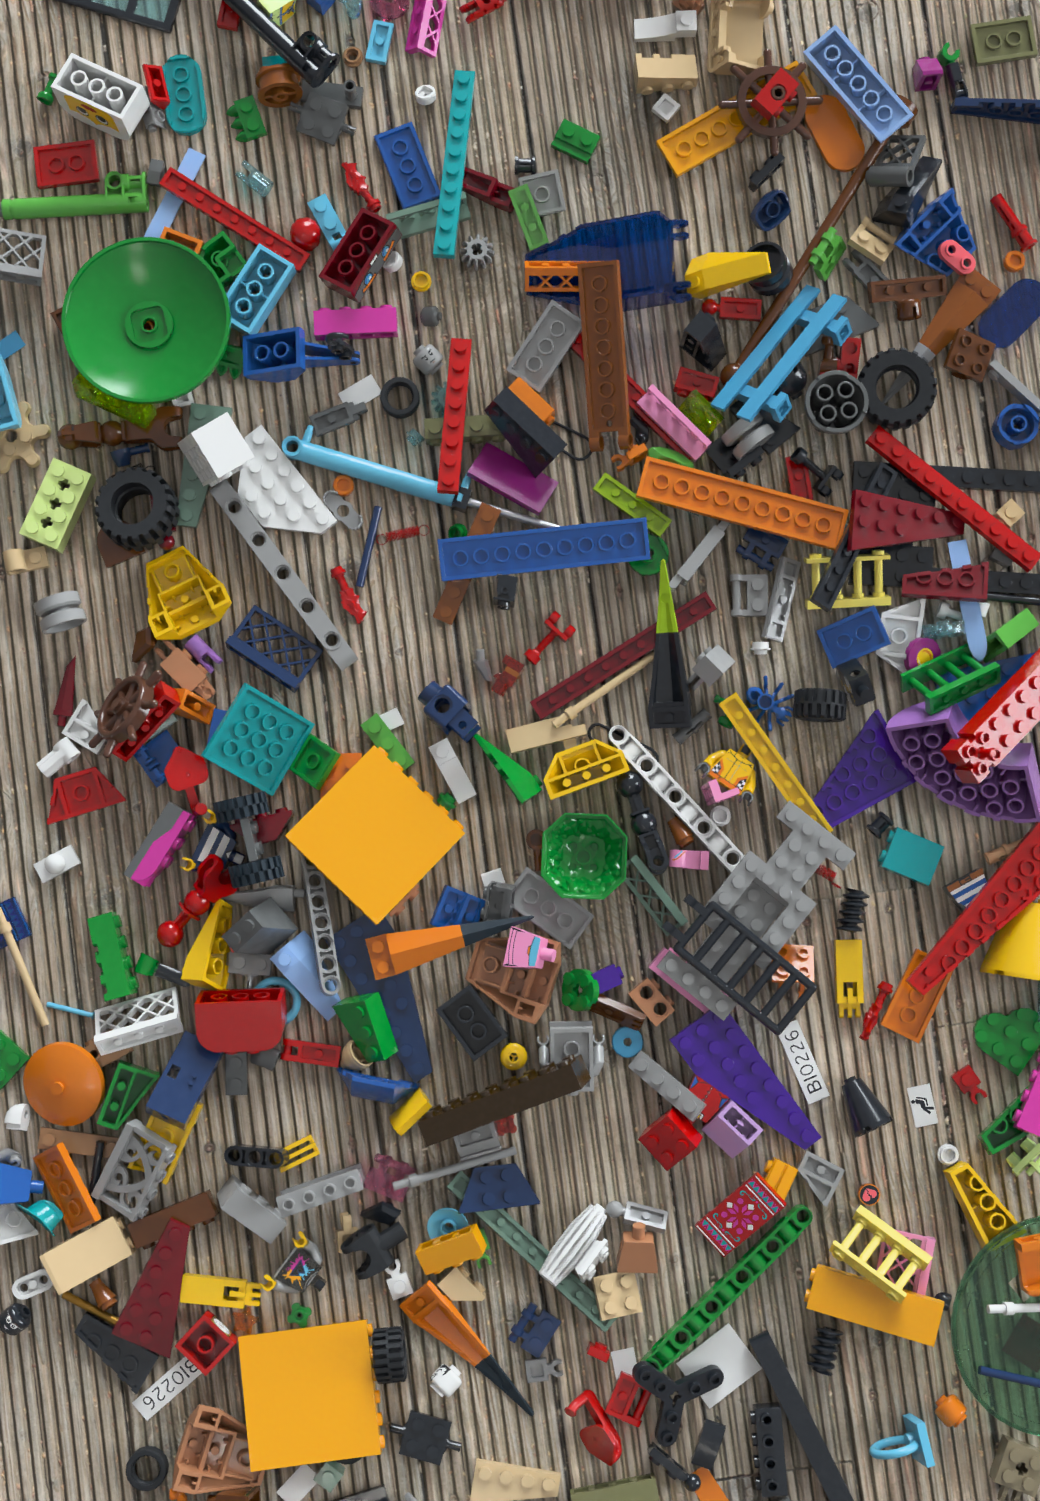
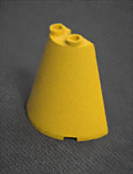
(1016, 946)

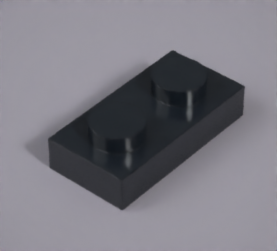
(758, 177)

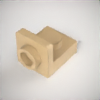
(1009, 513)

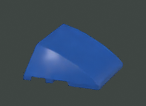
(932, 226)
(375, 1087)

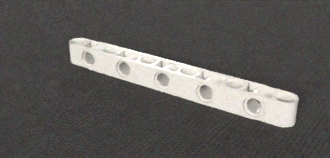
(686, 808)

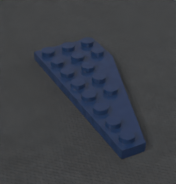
(394, 991)

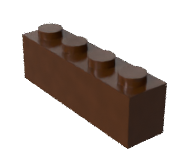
(188, 1211)

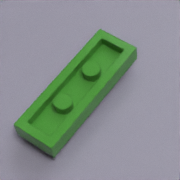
(528, 216)
(384, 738)

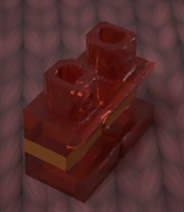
(509, 676)

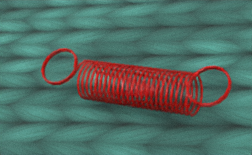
(405, 533)
(826, 873)

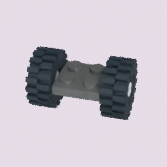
(254, 870)

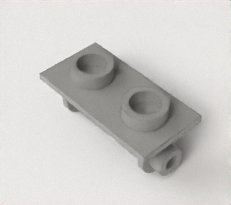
(154, 117)

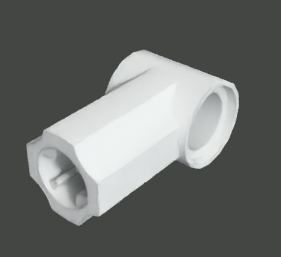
(63, 753)

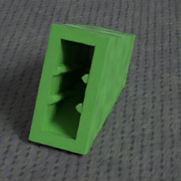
(1009, 634)

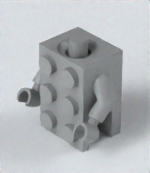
(574, 1039)

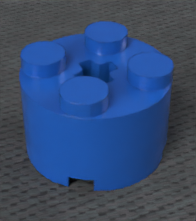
(1011, 437)

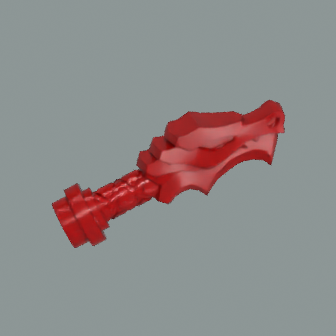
(357, 183)
(350, 600)
(871, 1017)

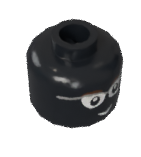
(15, 1319)

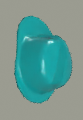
(45, 1213)

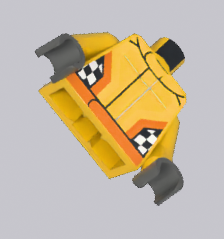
(732, 771)

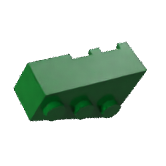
(367, 1025)
(125, 1091)

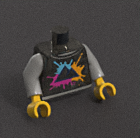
(298, 1269)

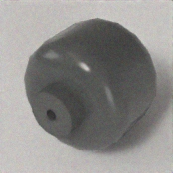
(430, 316)

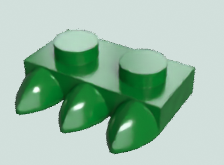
(248, 119)
(233, 359)

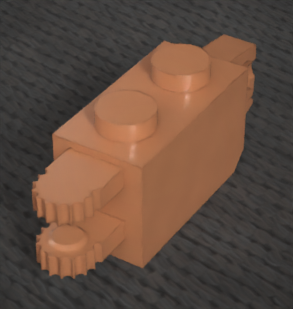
(185, 672)

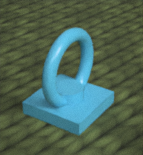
(915, 1440)

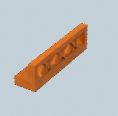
(551, 269)

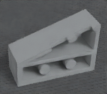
(250, 1209)

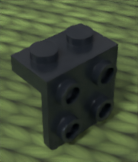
(727, 462)

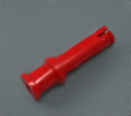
(1018, 230)

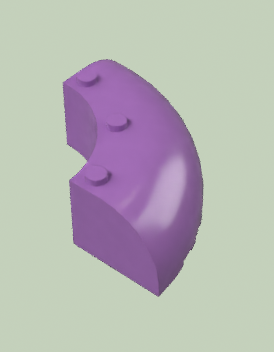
(1006, 793)

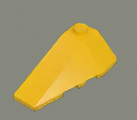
(724, 270)
(207, 959)

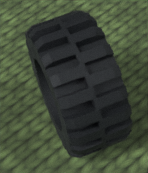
(921, 375)
(120, 491)

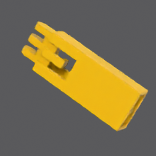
(848, 968)
(210, 1291)

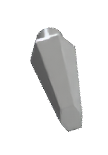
(483, 665)

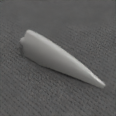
(283, 895)

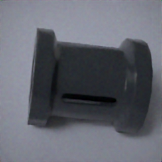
(524, 165)
(879, 825)

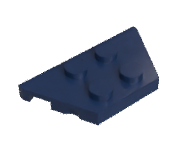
(497, 1189)

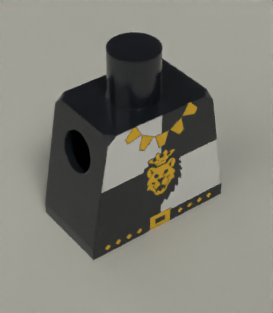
(857, 687)

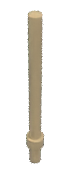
(571, 712)
(5, 929)

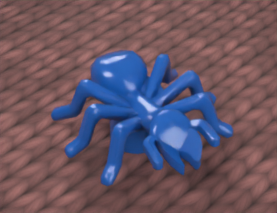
(766, 702)

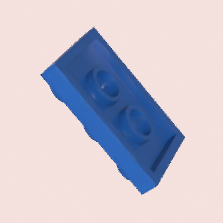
(854, 636)

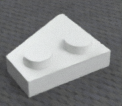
(83, 727)

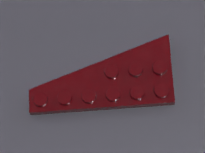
(892, 521)
(153, 1304)

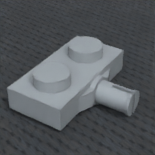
(250, 966)

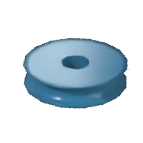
(623, 1050)

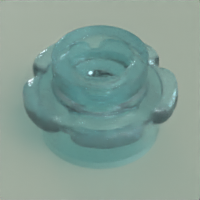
(414, 437)

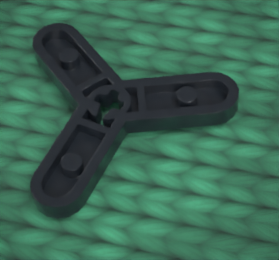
(687, 1389)

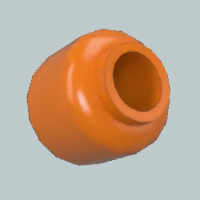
(950, 1410)

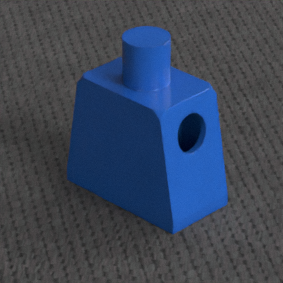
(17, 1185)

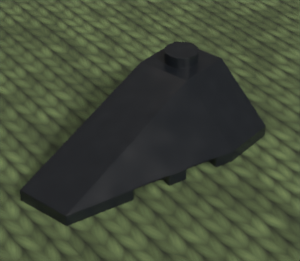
(903, 203)

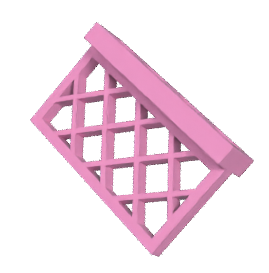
(921, 1277)

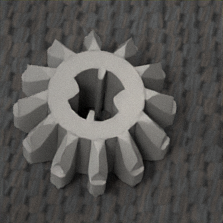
(474, 245)

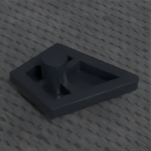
(381, 1212)

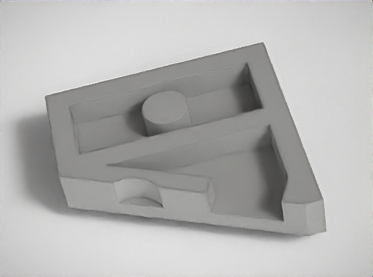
(820, 1175)

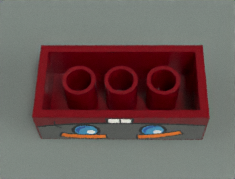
(360, 255)

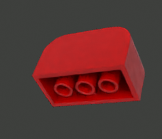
(240, 1019)

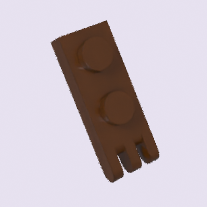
(618, 1012)

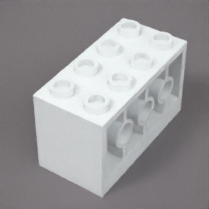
(216, 450)

